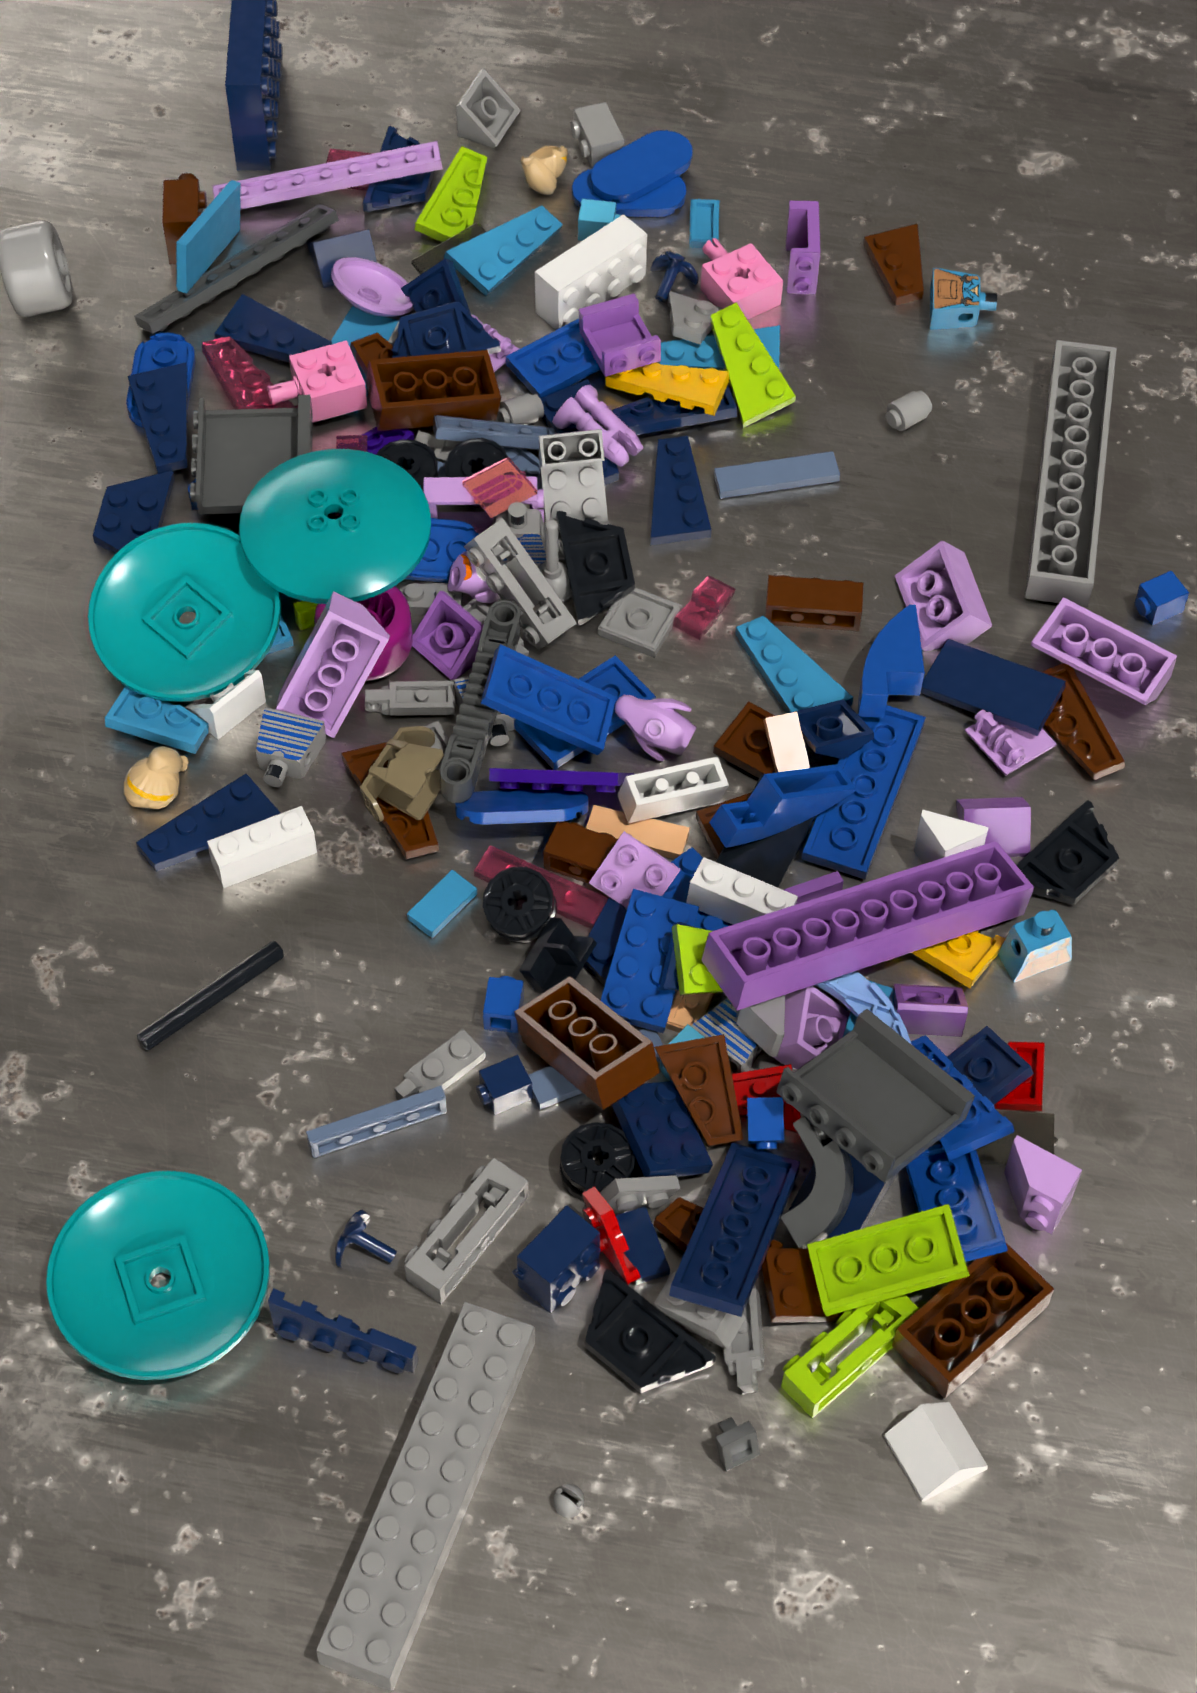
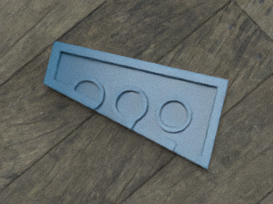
(707, 353)
(787, 669)

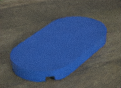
(641, 166)
(656, 203)
(160, 352)
(444, 546)
(522, 806)

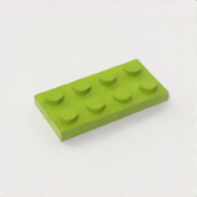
(887, 1260)

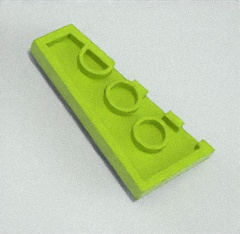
(455, 198)
(753, 375)
(691, 971)

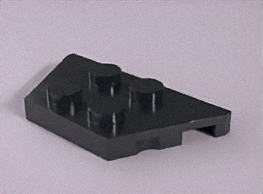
(595, 564)
(1071, 858)
(640, 1339)

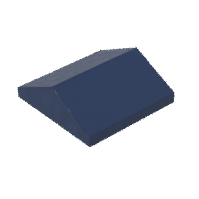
(834, 729)

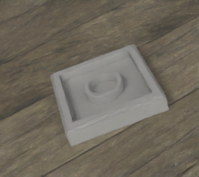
(640, 621)

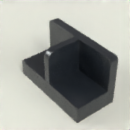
(556, 956)

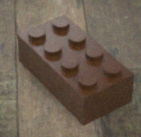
(417, 388)
(587, 1042)
(972, 1319)

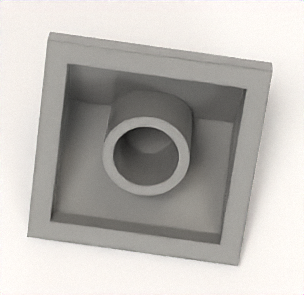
(485, 111)

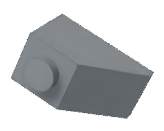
(764, 1023)

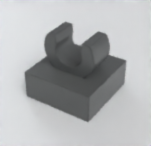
(736, 1443)

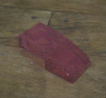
(705, 607)

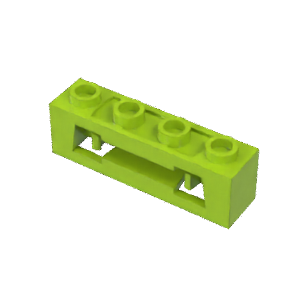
(806, 1386)

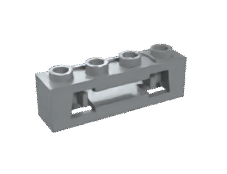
(488, 551)
(430, 1264)

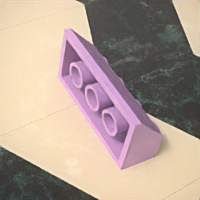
(1105, 651)
(333, 663)

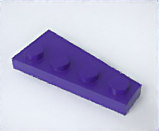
(544, 778)

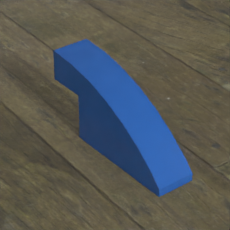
(892, 664)
(781, 803)

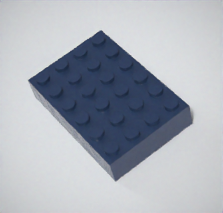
(252, 82)

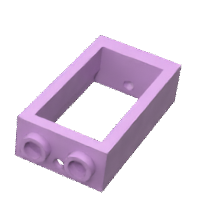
(452, 492)

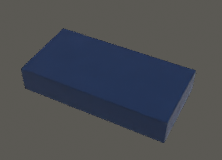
(643, 1244)

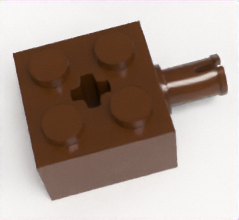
(181, 207)

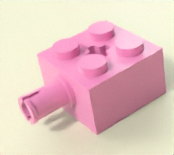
(740, 278)
(330, 379)

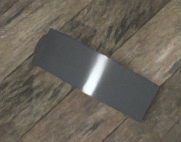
(831, 1191)

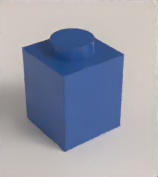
(1161, 598)
(501, 1000)
(765, 1122)

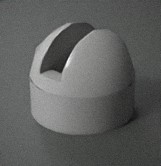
(565, 1506)

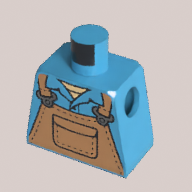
(957, 299)
(1036, 945)

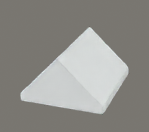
(231, 705)
(944, 836)
(934, 1449)

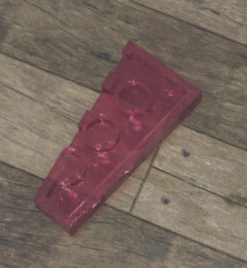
(238, 375)

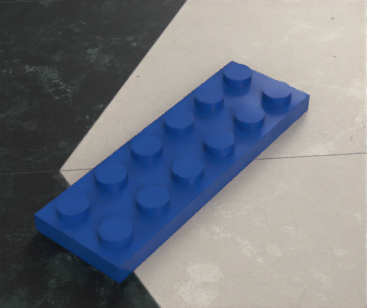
(851, 830)

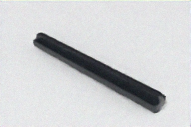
(210, 995)

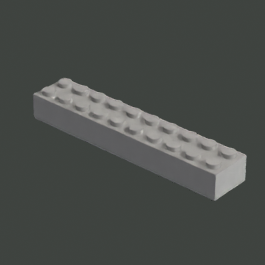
(1071, 474)
(426, 1498)

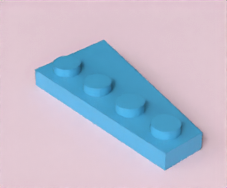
(502, 250)

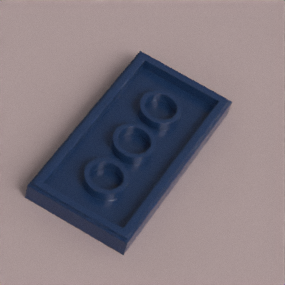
(992, 684)

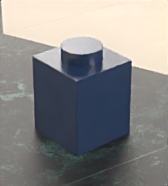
(504, 1085)

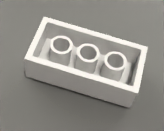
(591, 272)

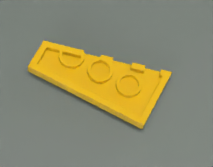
(679, 383)
(963, 956)

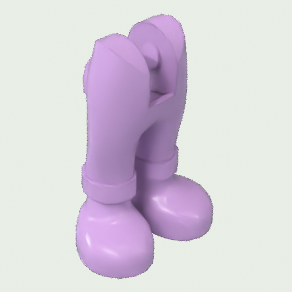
(617, 438)

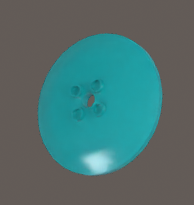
(357, 555)
(154, 583)
(146, 1228)

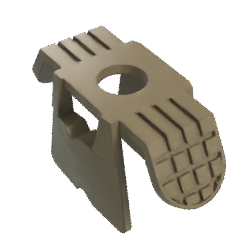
(410, 777)

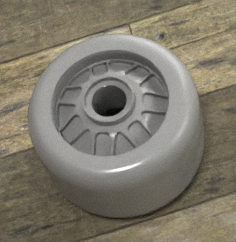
(35, 269)

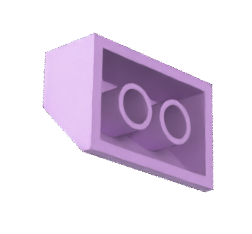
(944, 597)

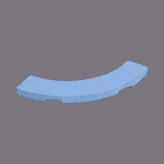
(860, 995)

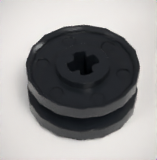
(413, 457)
(472, 457)
(503, 896)
(590, 1144)

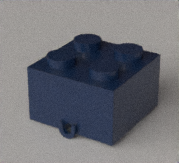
(559, 1260)

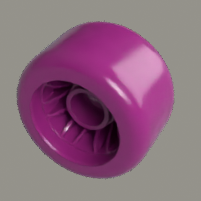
(394, 615)

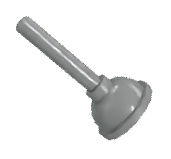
(552, 569)

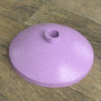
(371, 287)

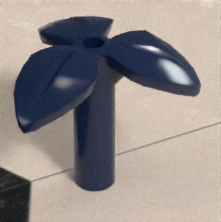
(673, 264)
(353, 1234)

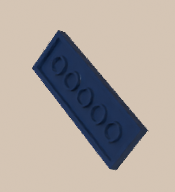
(735, 1230)

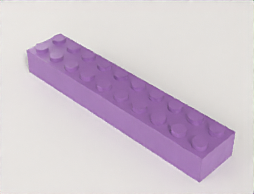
(865, 924)

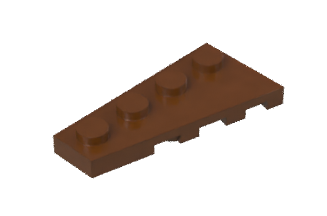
(1080, 728)
(411, 835)

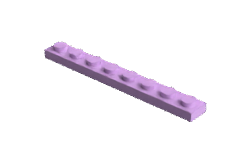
(338, 175)

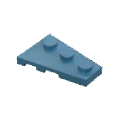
(157, 721)

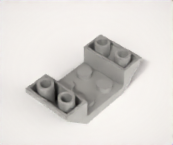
(573, 476)

